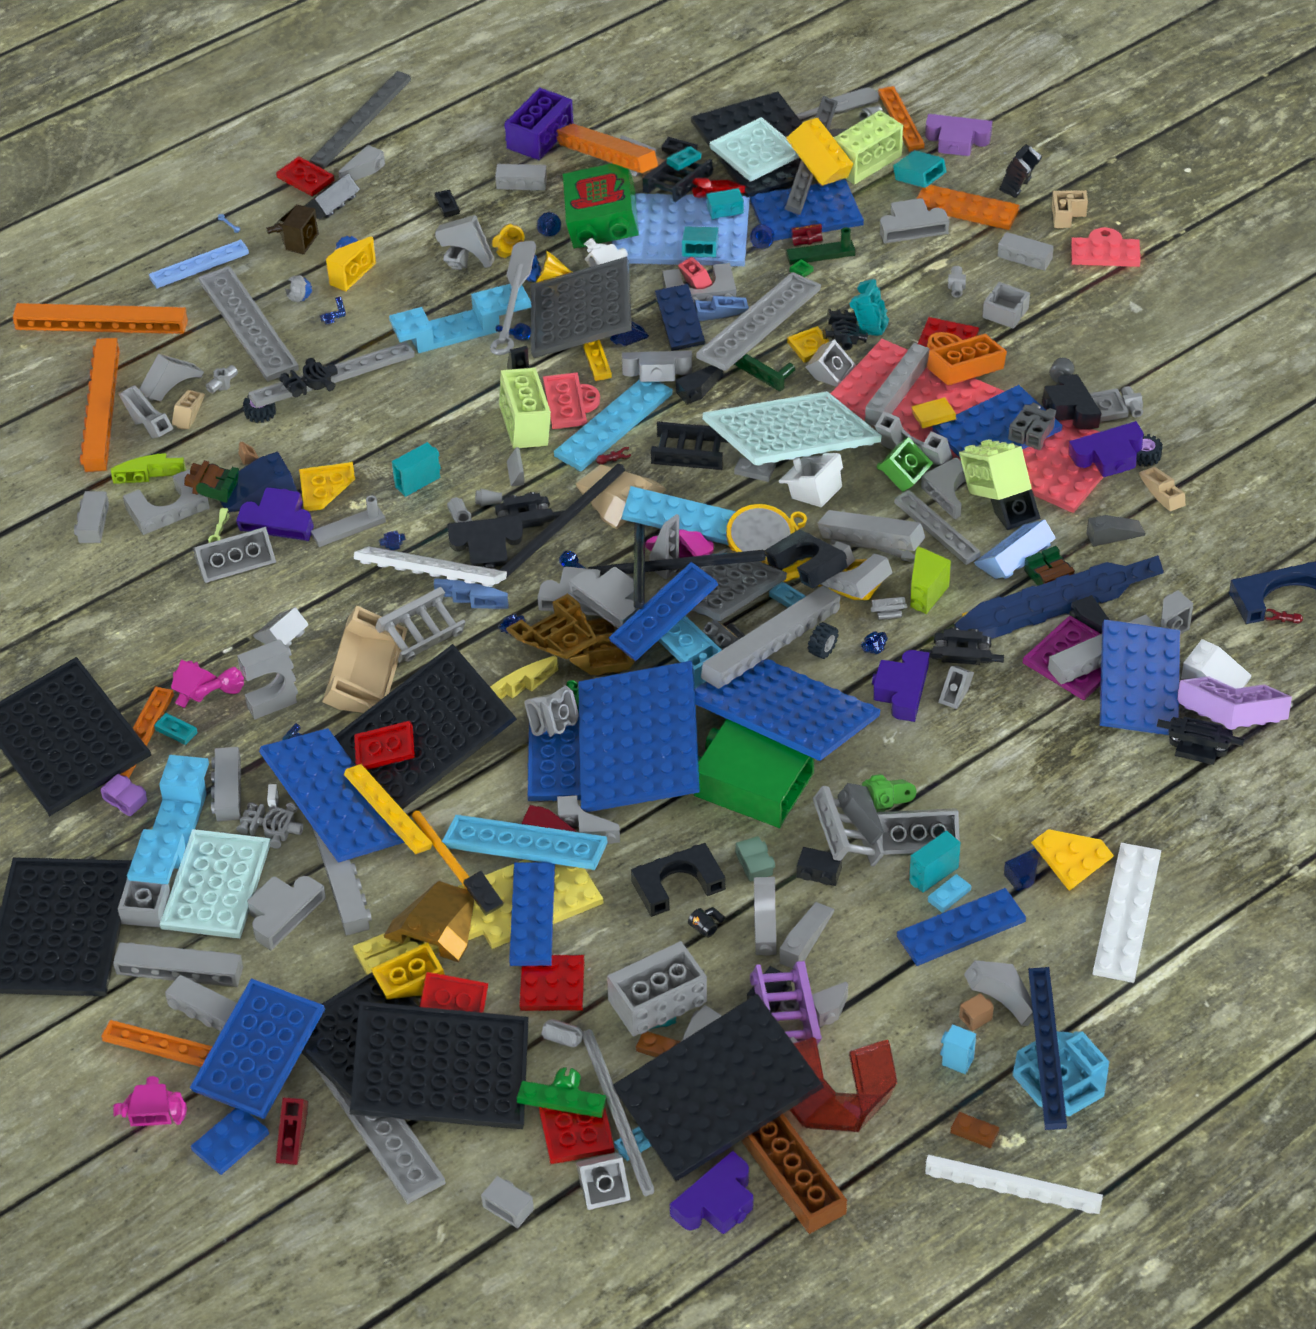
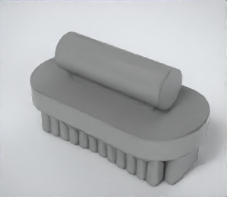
(888, 607)
(562, 1033)

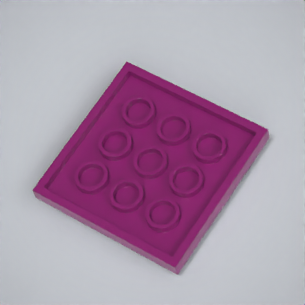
(1065, 636)

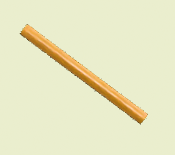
(440, 846)

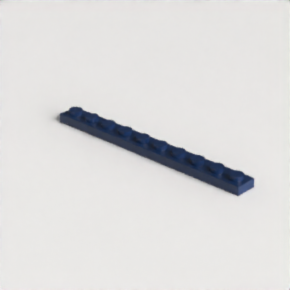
(1047, 1049)

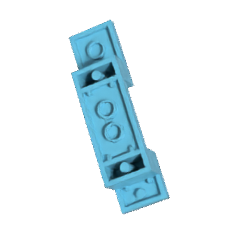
(460, 327)
(689, 643)
(182, 802)

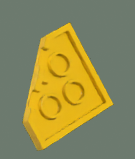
(324, 484)
(1071, 855)

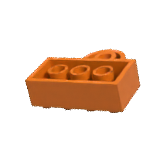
(963, 358)

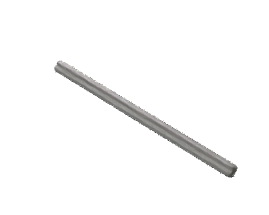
(618, 1113)

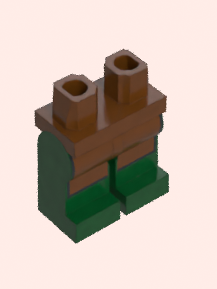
(212, 480)
(1047, 566)

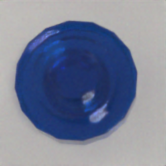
(548, 224)
(762, 236)
(392, 540)
(508, 621)
(874, 642)

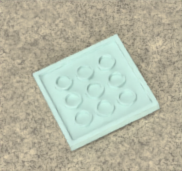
(754, 149)

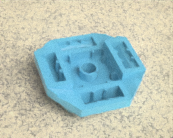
(1082, 1071)

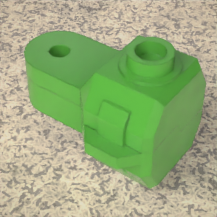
(887, 793)

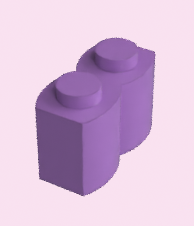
(124, 794)

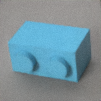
(958, 1048)

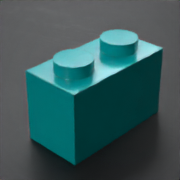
(725, 203)

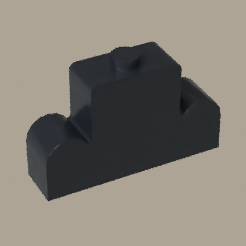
(1072, 402)
(486, 539)

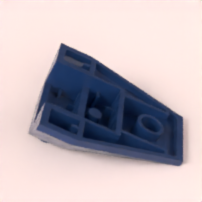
(256, 477)

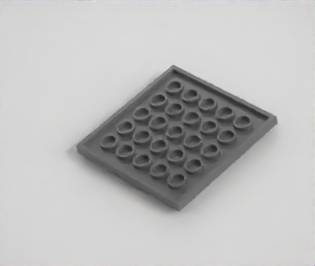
(580, 307)

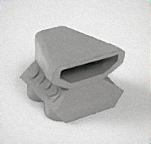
(552, 712)

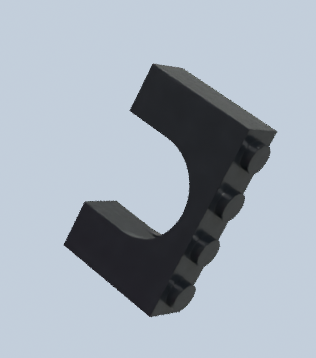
(799, 545)
(694, 861)

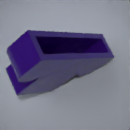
(1109, 450)
(279, 513)
(902, 683)
(717, 1197)

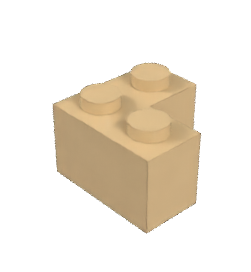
(1068, 205)

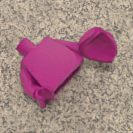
(690, 544)
(196, 683)
(152, 1105)

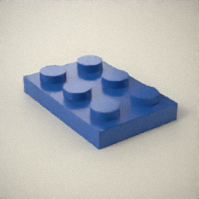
(229, 1140)

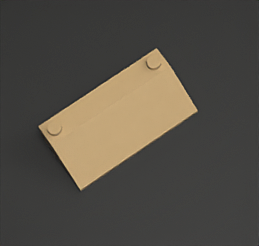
(363, 664)

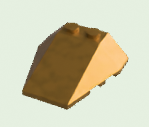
(560, 633)
(603, 655)
(439, 918)

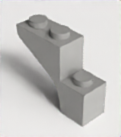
(456, 257)
(143, 412)
(574, 816)

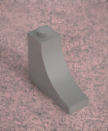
(468, 235)
(165, 374)
(942, 484)
(764, 916)
(1004, 985)

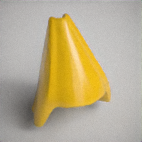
(506, 239)
(552, 268)

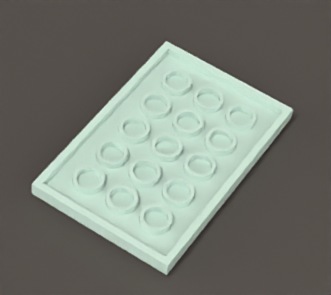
(215, 883)

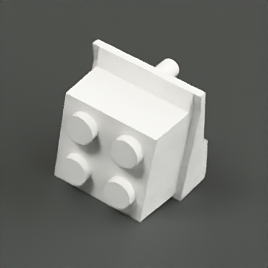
(814, 478)

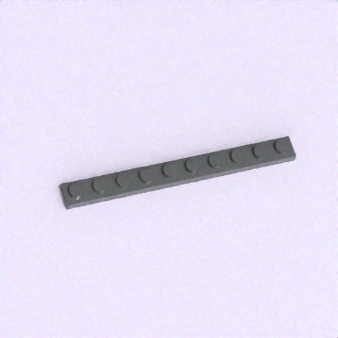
(360, 120)
(804, 176)

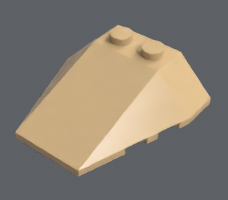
(613, 499)

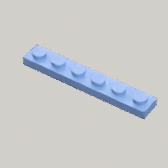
(198, 264)

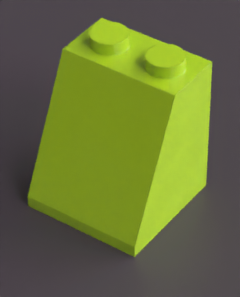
(929, 579)

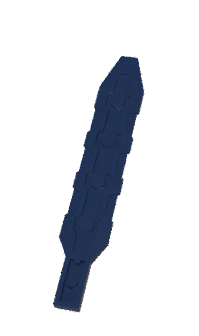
(1039, 603)

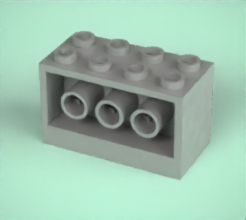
(657, 988)

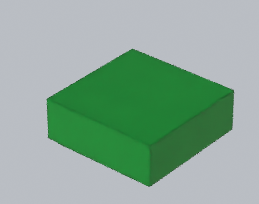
(802, 268)

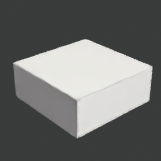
(272, 797)

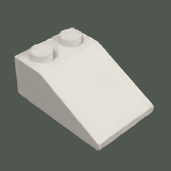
(1214, 662)

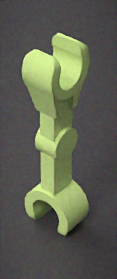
(223, 518)

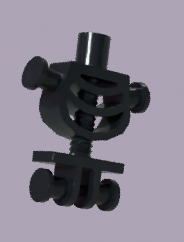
(843, 328)
(318, 379)

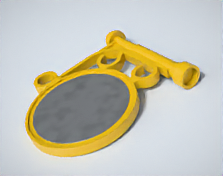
(760, 528)

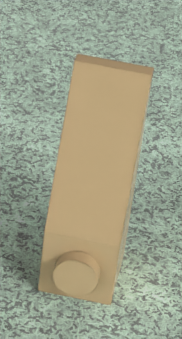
(187, 409)

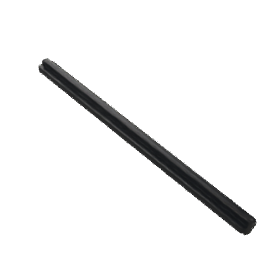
(563, 519)
(681, 563)
(639, 565)

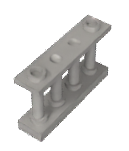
(419, 607)
(837, 834)

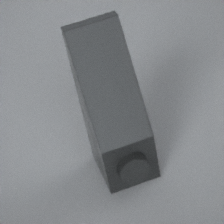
(1111, 529)
(859, 808)

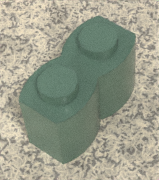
(754, 858)

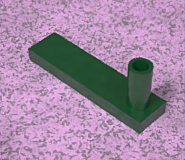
(826, 251)
(764, 372)

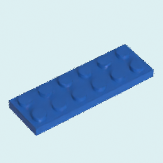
(663, 611)
(532, 914)
(961, 926)

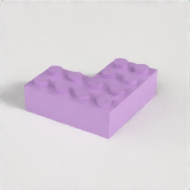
(1233, 705)

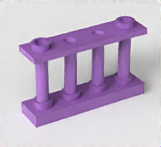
(802, 995)

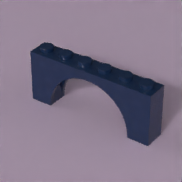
(1251, 590)

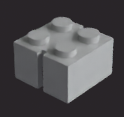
(1006, 305)

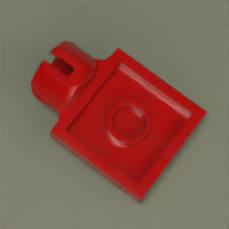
(707, 186)

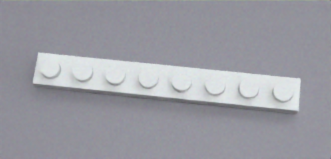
(1013, 1184)

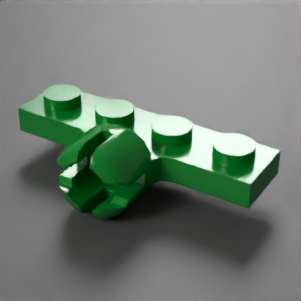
(562, 1095)

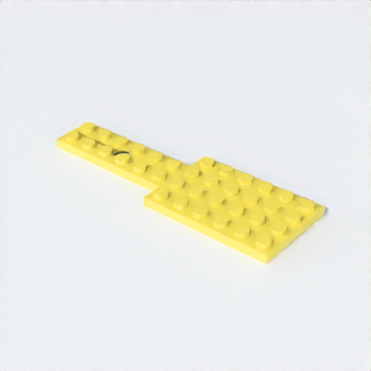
(572, 895)

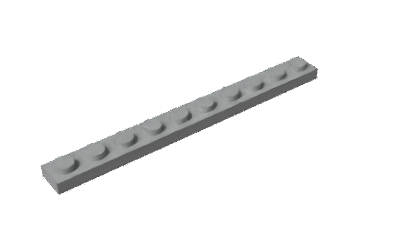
(345, 370)

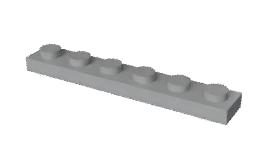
(937, 527)

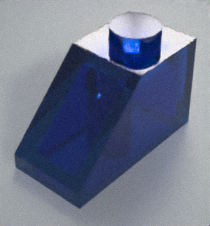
(635, 335)
(1022, 869)

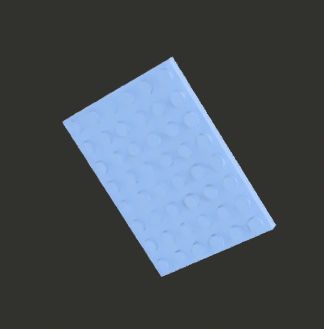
(663, 225)

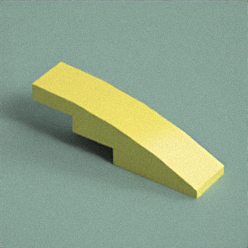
(526, 677)

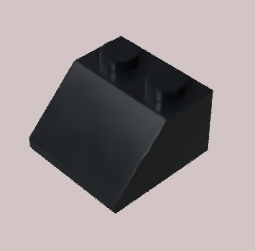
(1016, 509)

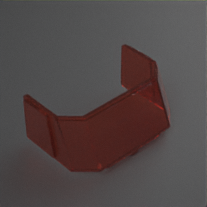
(850, 1112)

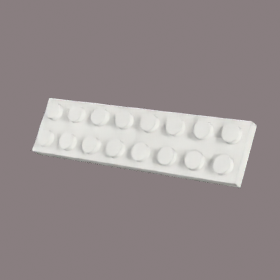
(433, 566)
(1127, 912)

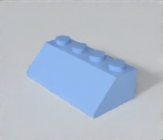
(1013, 550)

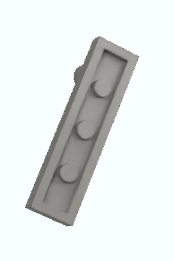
(351, 525)

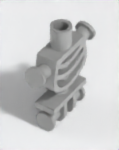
(276, 819)

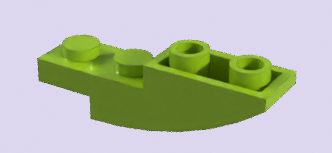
(148, 466)

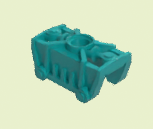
(870, 309)

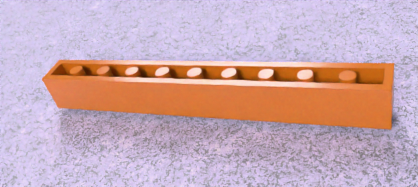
(607, 148)
(100, 318)
(101, 405)

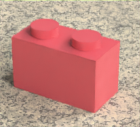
(695, 274)

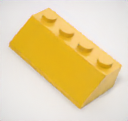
(820, 152)

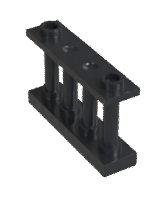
(665, 172)
(686, 457)

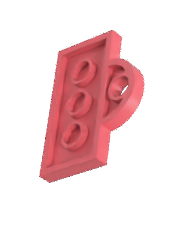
(1105, 250)
(569, 400)

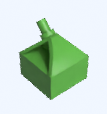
(905, 464)

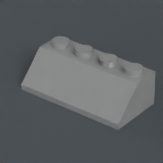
(234, 555)
(913, 829)

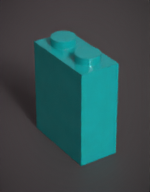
(919, 168)
(700, 241)
(416, 469)
(934, 861)

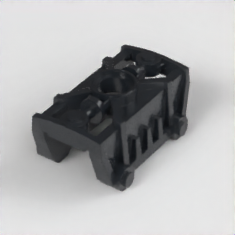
(1020, 170)

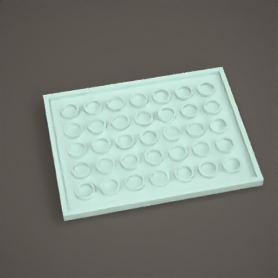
(791, 428)

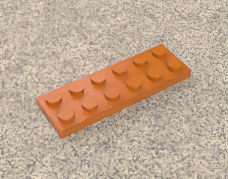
(970, 206)

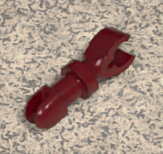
(613, 456)
(1294, 618)

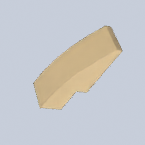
(1163, 488)

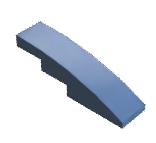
(720, 307)
(474, 593)

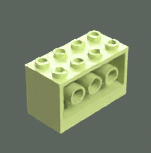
(871, 144)
(524, 408)
(995, 469)

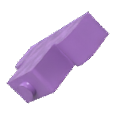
(957, 134)

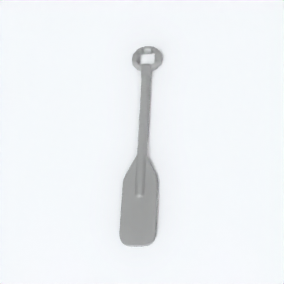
(848, 101)
(517, 273)

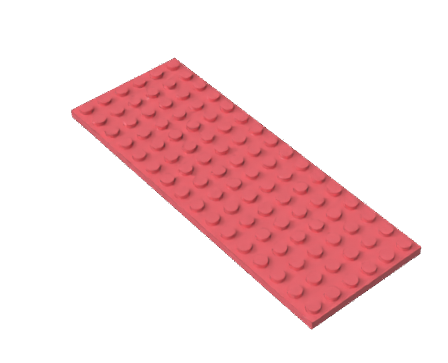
(1050, 470)

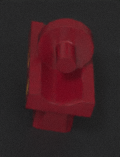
(807, 234)

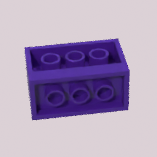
(535, 124)

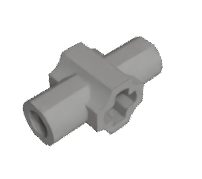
(956, 281)
(221, 379)
(1132, 401)

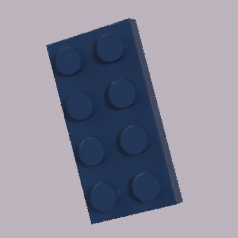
(679, 317)

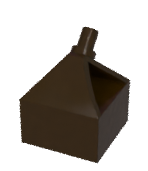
(297, 228)

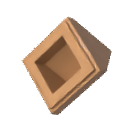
(247, 453)

